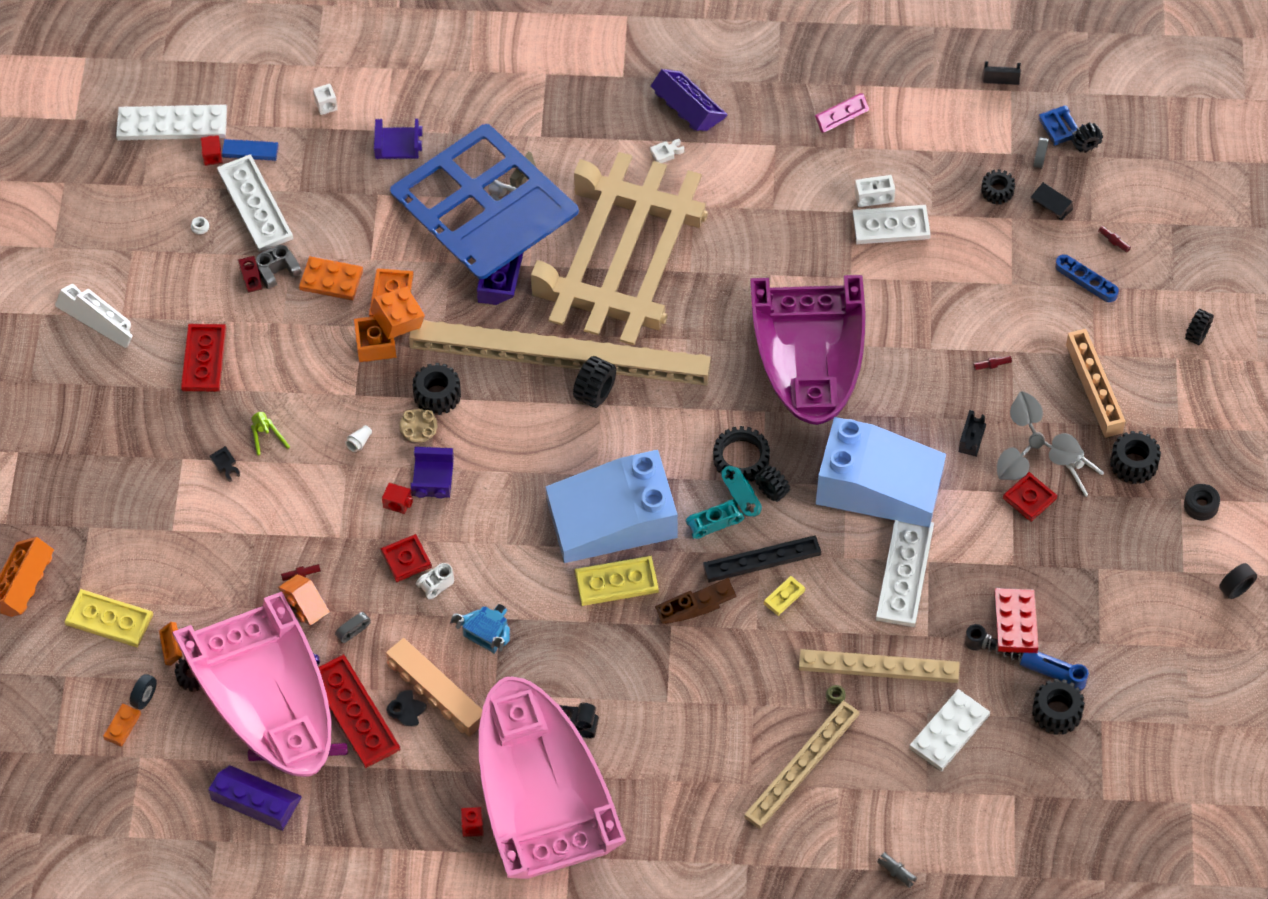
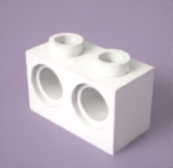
(874, 191)

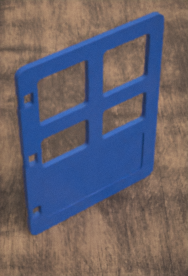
(505, 225)

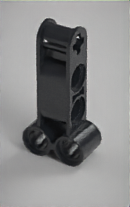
(583, 718)

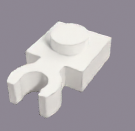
(664, 152)

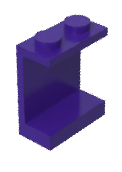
(397, 141)
(432, 472)

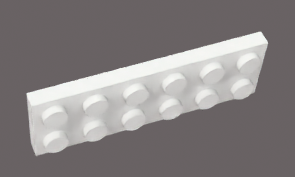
(171, 122)
(255, 203)
(904, 573)

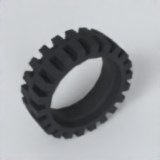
(742, 435)

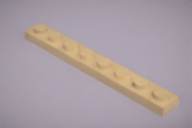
(879, 666)
(801, 765)

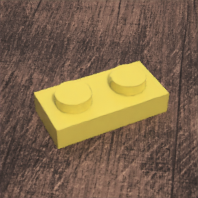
(784, 595)

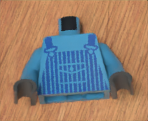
(485, 627)

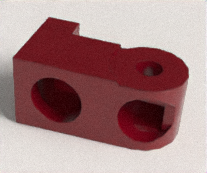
(250, 274)

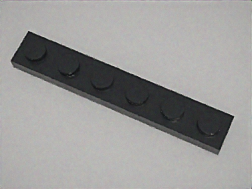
(762, 558)

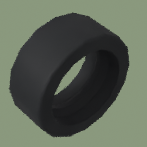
(1238, 581)

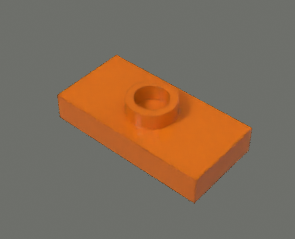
(169, 645)

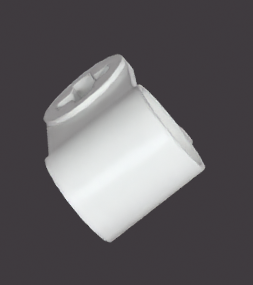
(433, 583)

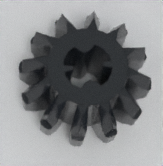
(1087, 137)

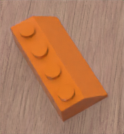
(21, 574)

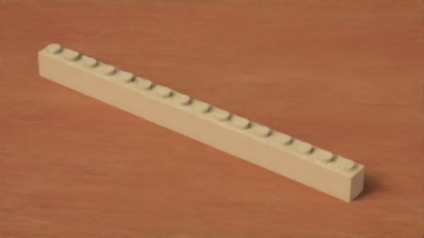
(560, 351)

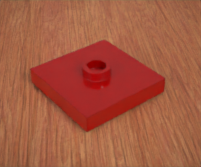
(1030, 496)
(406, 558)

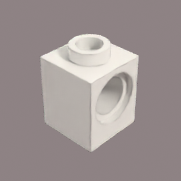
(325, 99)

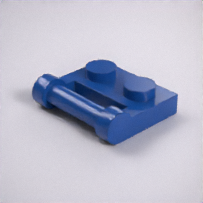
(1055, 126)

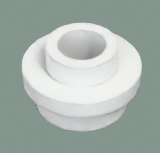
(199, 221)

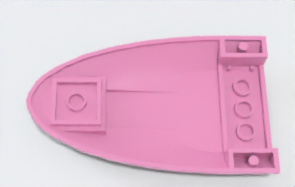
(264, 684)
(541, 784)

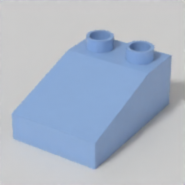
(879, 473)
(613, 507)

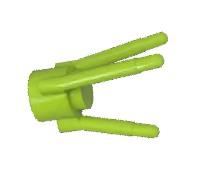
(261, 424)

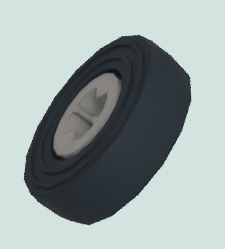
(143, 691)

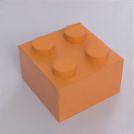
(397, 312)
(372, 341)

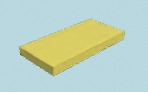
(616, 580)
(109, 618)

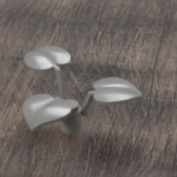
(1064, 447)

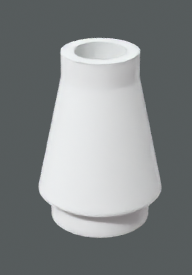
(357, 439)

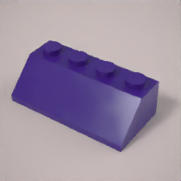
(687, 100)
(501, 284)
(254, 797)

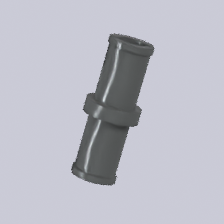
(897, 870)

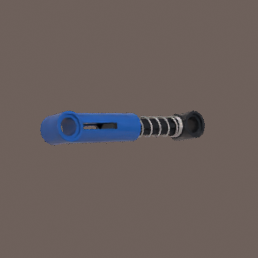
(1037, 662)

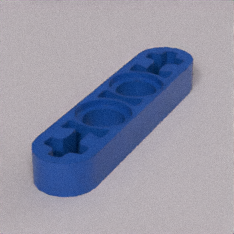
(1088, 276)

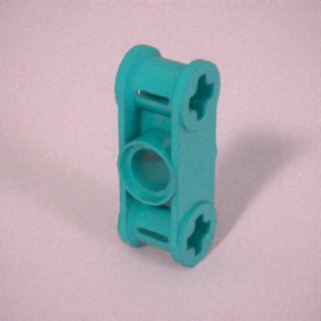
(741, 491)
(703, 525)

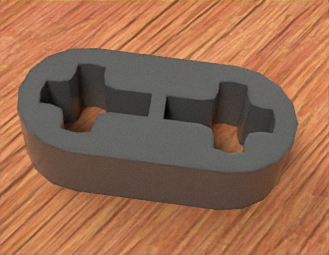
(1041, 153)
(353, 627)

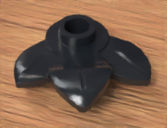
(408, 708)

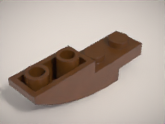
(695, 604)

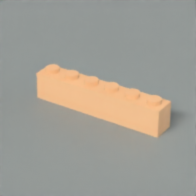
(1095, 383)
(435, 687)

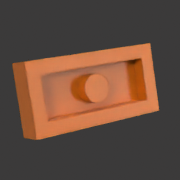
(122, 725)

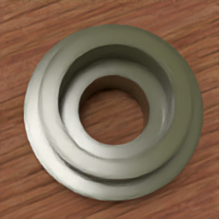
(835, 689)

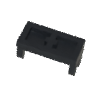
(1001, 75)
(1052, 200)
(972, 434)

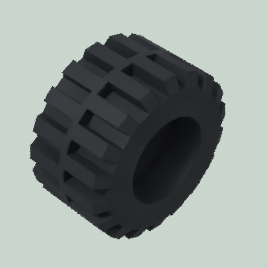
(436, 376)
(594, 381)
(1135, 444)
(1063, 693)

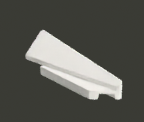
(95, 313)

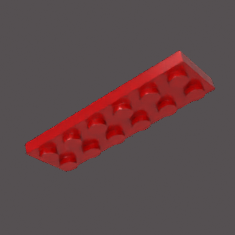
(357, 713)

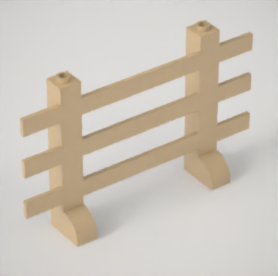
(643, 201)

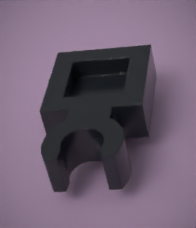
(224, 462)

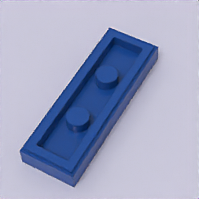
(258, 149)

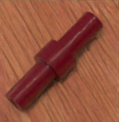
(1114, 239)
(992, 362)
(301, 571)

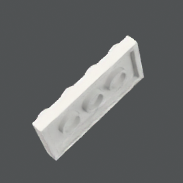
(891, 224)
(949, 730)

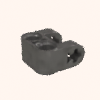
(276, 260)

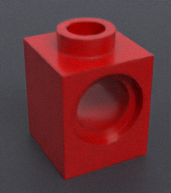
(211, 150)
(397, 498)
(472, 821)

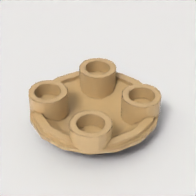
(418, 425)

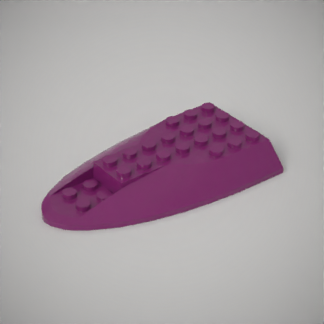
(811, 343)

